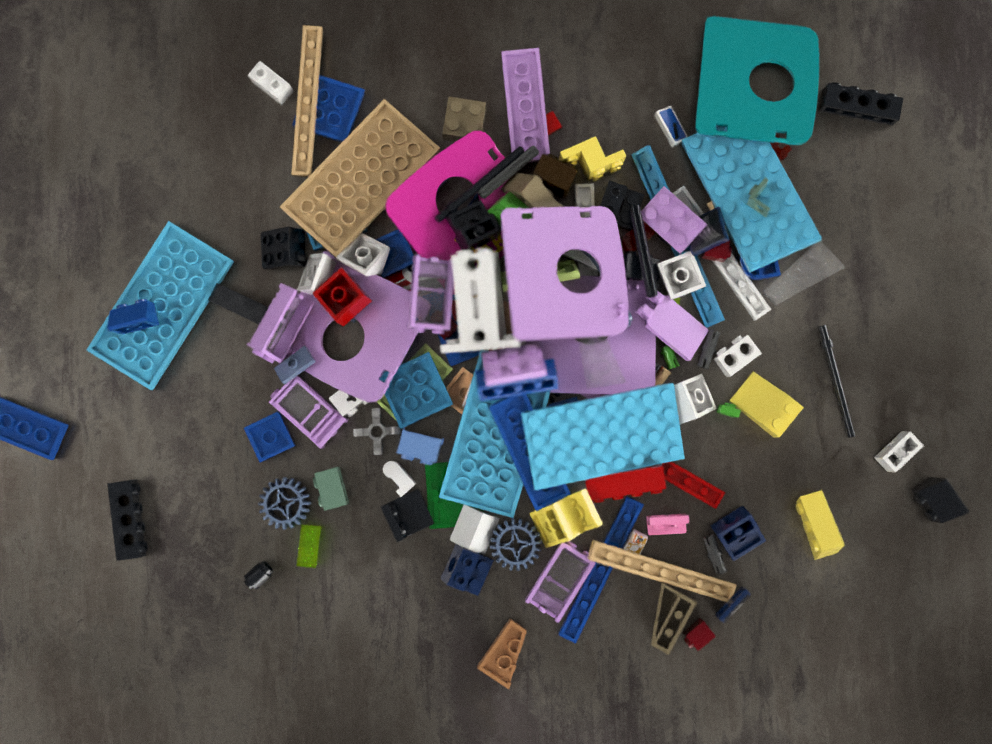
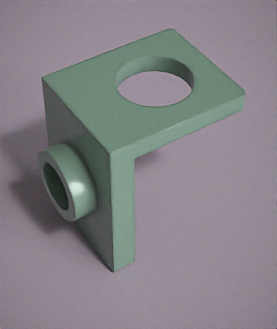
(753, 202)

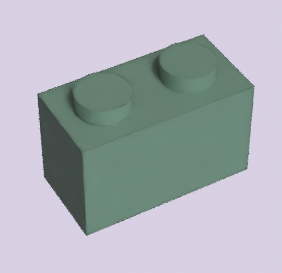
(330, 488)

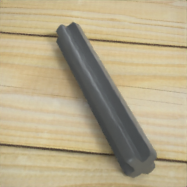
(508, 172)

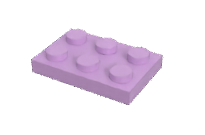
(672, 220)
(513, 364)

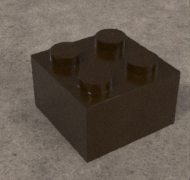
(556, 175)

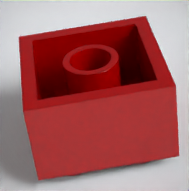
(342, 297)

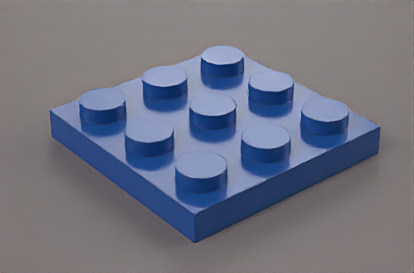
(336, 108)

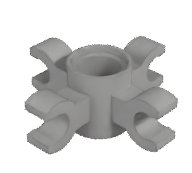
(376, 419)

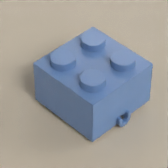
(419, 446)

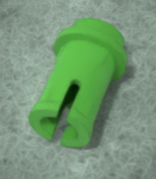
(670, 357)

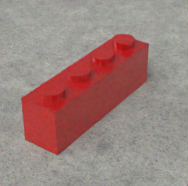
(624, 483)

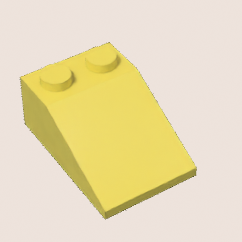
(766, 405)

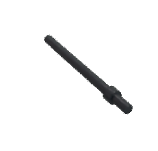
(453, 206)
(827, 344)

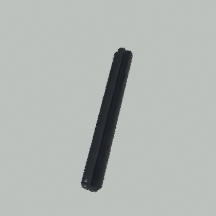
(643, 251)

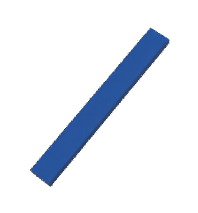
(599, 574)

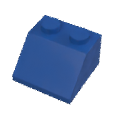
(132, 317)

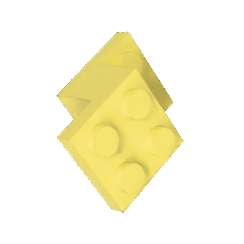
(593, 159)
(566, 518)

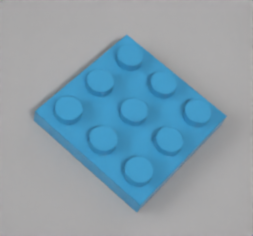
(416, 391)

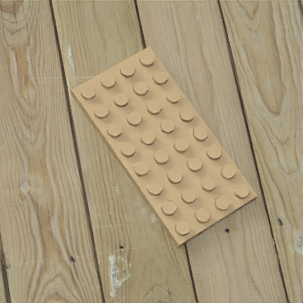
(358, 178)

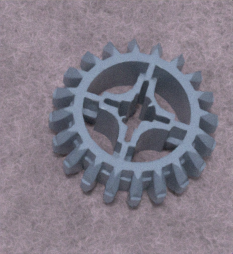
(268, 508)
(524, 543)

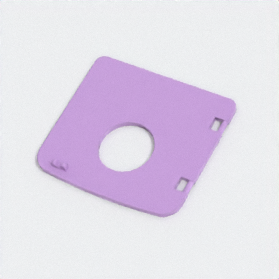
(537, 299)
(384, 343)
(632, 348)

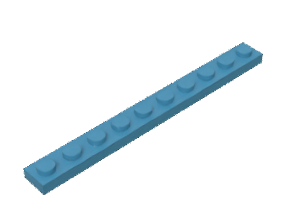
(654, 182)

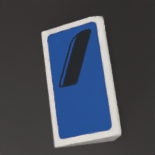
(670, 126)

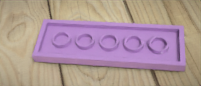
(525, 100)

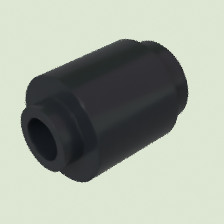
(258, 575)

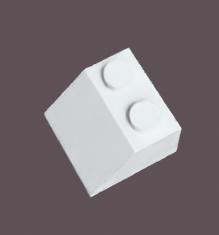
(693, 398)

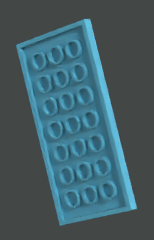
(728, 173)
(179, 281)
(602, 435)
(480, 464)

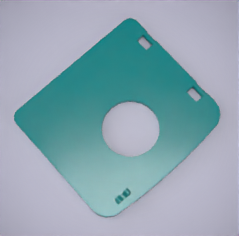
(724, 92)

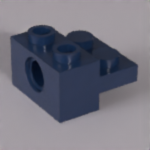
(738, 533)
(466, 570)

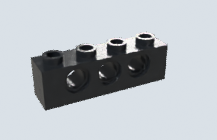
(851, 108)
(121, 529)

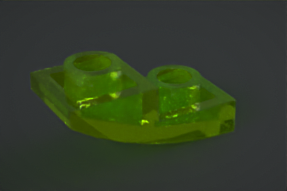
(308, 546)

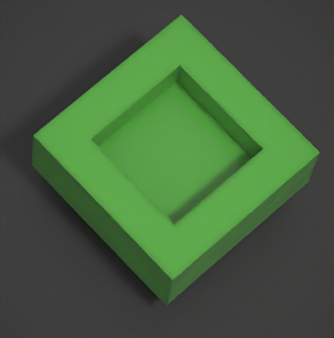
(729, 410)

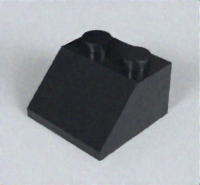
(939, 500)

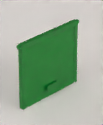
(443, 512)

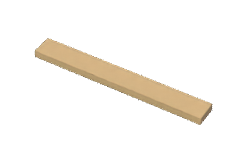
(307, 101)
(661, 571)

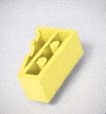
(819, 525)

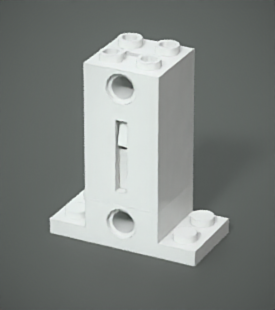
(479, 303)

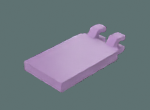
(673, 325)

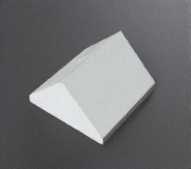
(365, 255)
(316, 272)
(681, 275)
(474, 529)

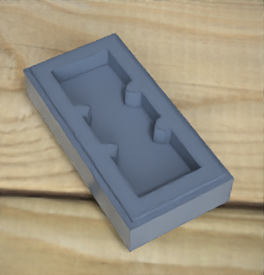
(294, 365)

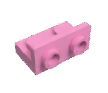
(667, 524)

